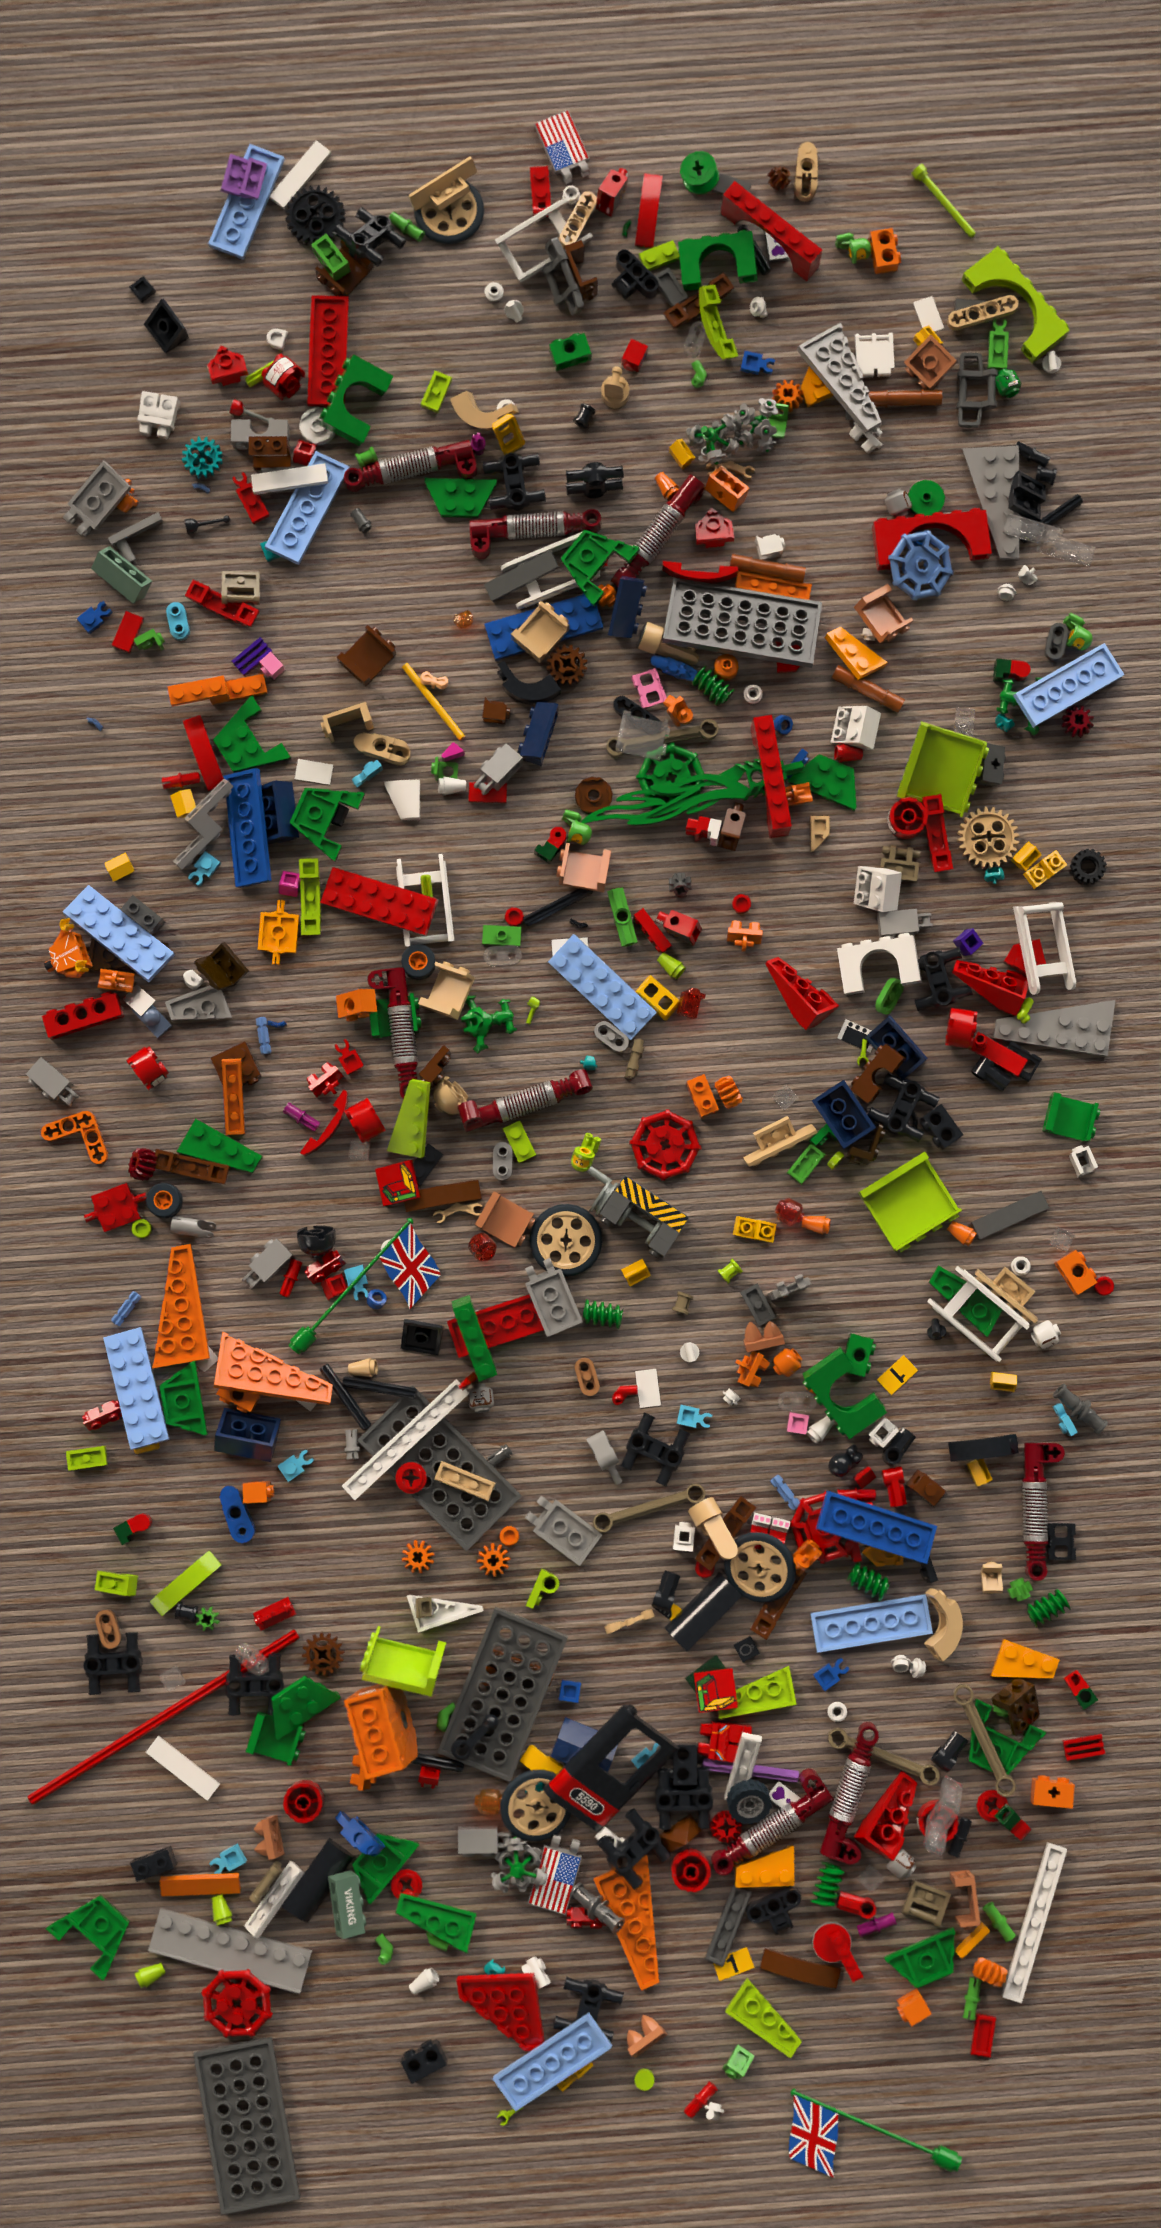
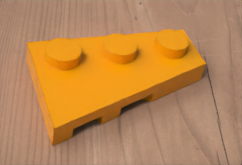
(854, 654)
(1023, 1662)
(767, 1871)

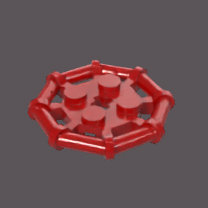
(666, 1156)
(821, 1538)
(232, 2013)

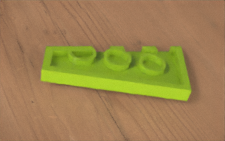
(411, 1125)
(764, 1694)

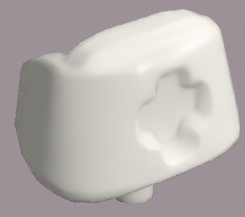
(1027, 575)
(192, 979)

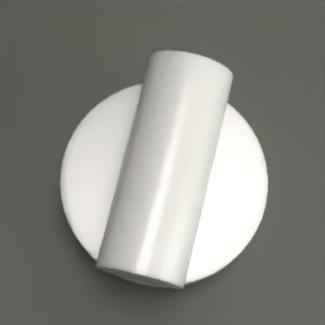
(758, 307)
(514, 310)
(1051, 362)
(689, 1352)
(714, 2109)

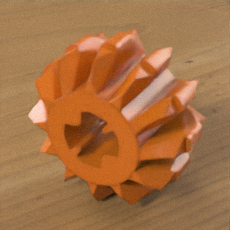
(788, 389)
(728, 1092)
(489, 1553)
(411, 1555)
(990, 1972)

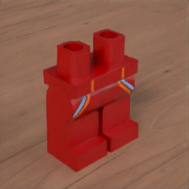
(720, 1736)

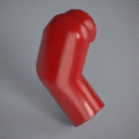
(622, 1392)

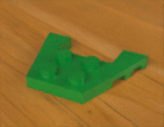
(589, 555)
(239, 744)
(316, 813)
(1008, 1749)
(101, 1925)

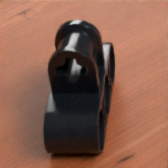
(627, 283)
(778, 1917)

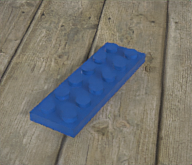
(579, 612)
(248, 829)
(876, 1527)

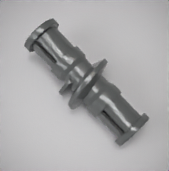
(1081, 1408)
(596, 1908)

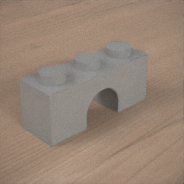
(243, 429)

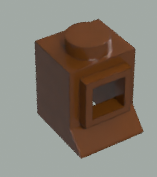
(495, 712)

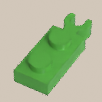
(998, 346)

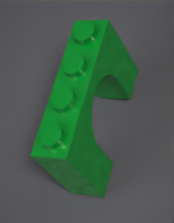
(695, 250)
(336, 416)
(473, 1338)
(849, 1419)

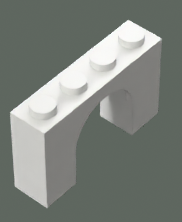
(852, 959)

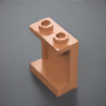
(882, 615)

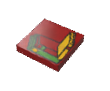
(397, 1183)
(715, 1690)

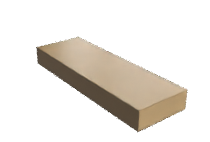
(465, 1481)

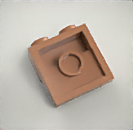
(929, 363)

